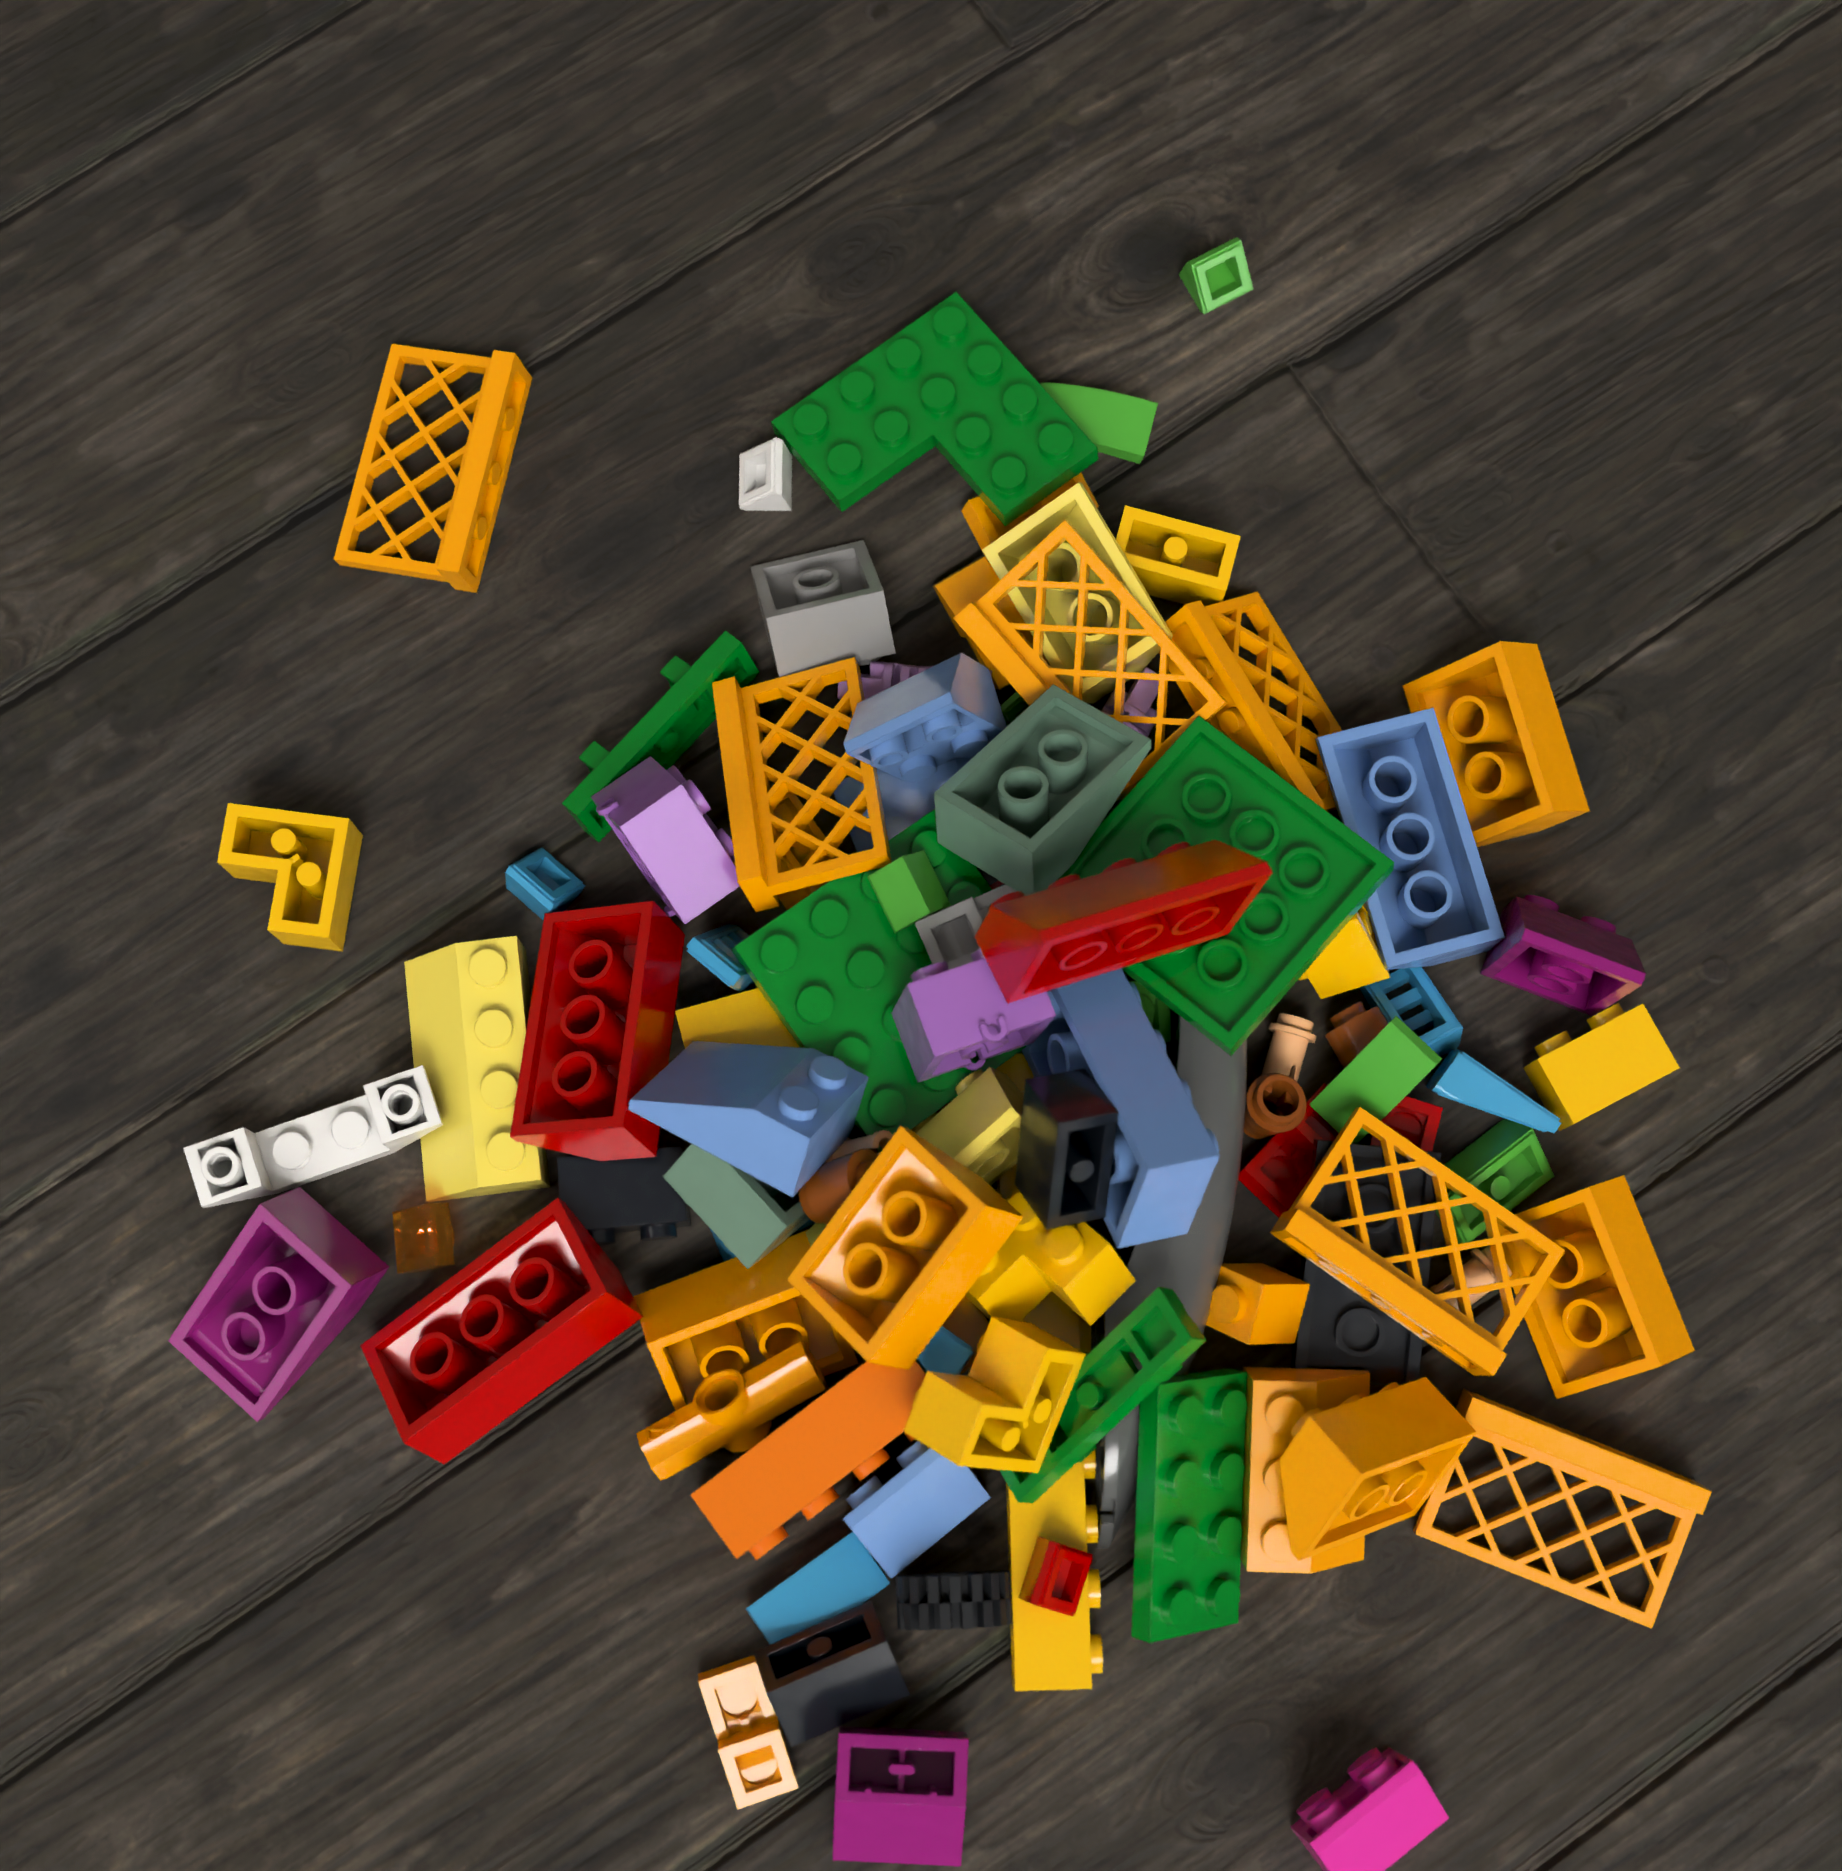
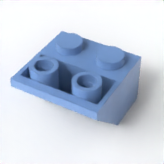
(927, 720)
(913, 1507)

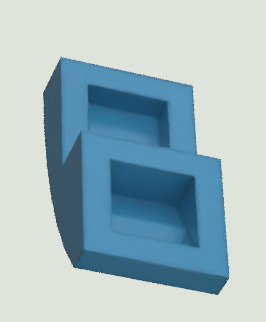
(820, 1590)

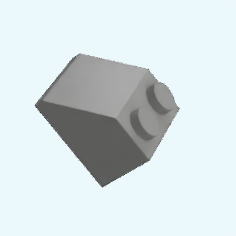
(823, 608)

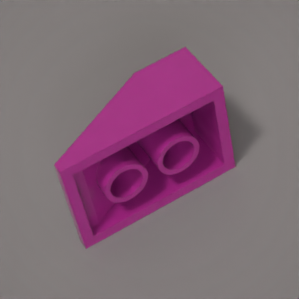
(1563, 957)
(277, 1300)

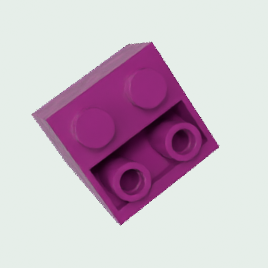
(900, 1796)

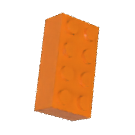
(808, 1456)

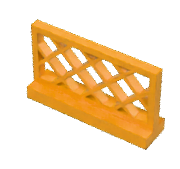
(482, 465)
(1032, 675)
(1247, 715)
(753, 802)
(1390, 1288)
(1594, 1466)

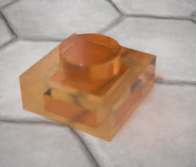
(423, 1238)

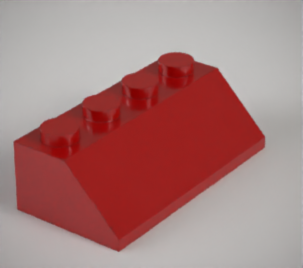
(1117, 916)
(598, 1030)
(499, 1333)

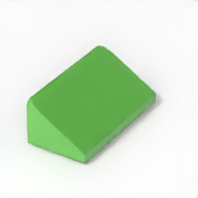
(1503, 1165)

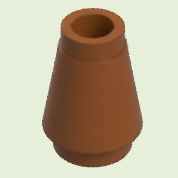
(1273, 1106)

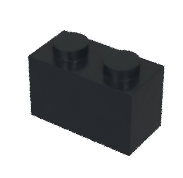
(1066, 1148)
(624, 1196)
(830, 1673)

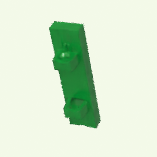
(665, 729)
(1113, 1386)

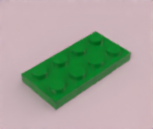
(1189, 1505)

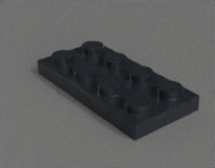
(1339, 1325)

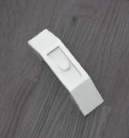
(316, 1145)

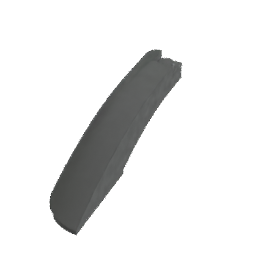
(1182, 1262)

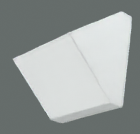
(766, 477)

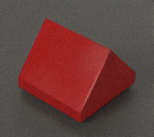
(1055, 1577)

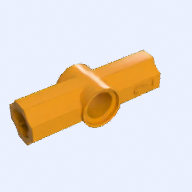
(732, 1410)

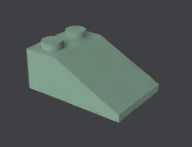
(1038, 791)
(736, 1206)

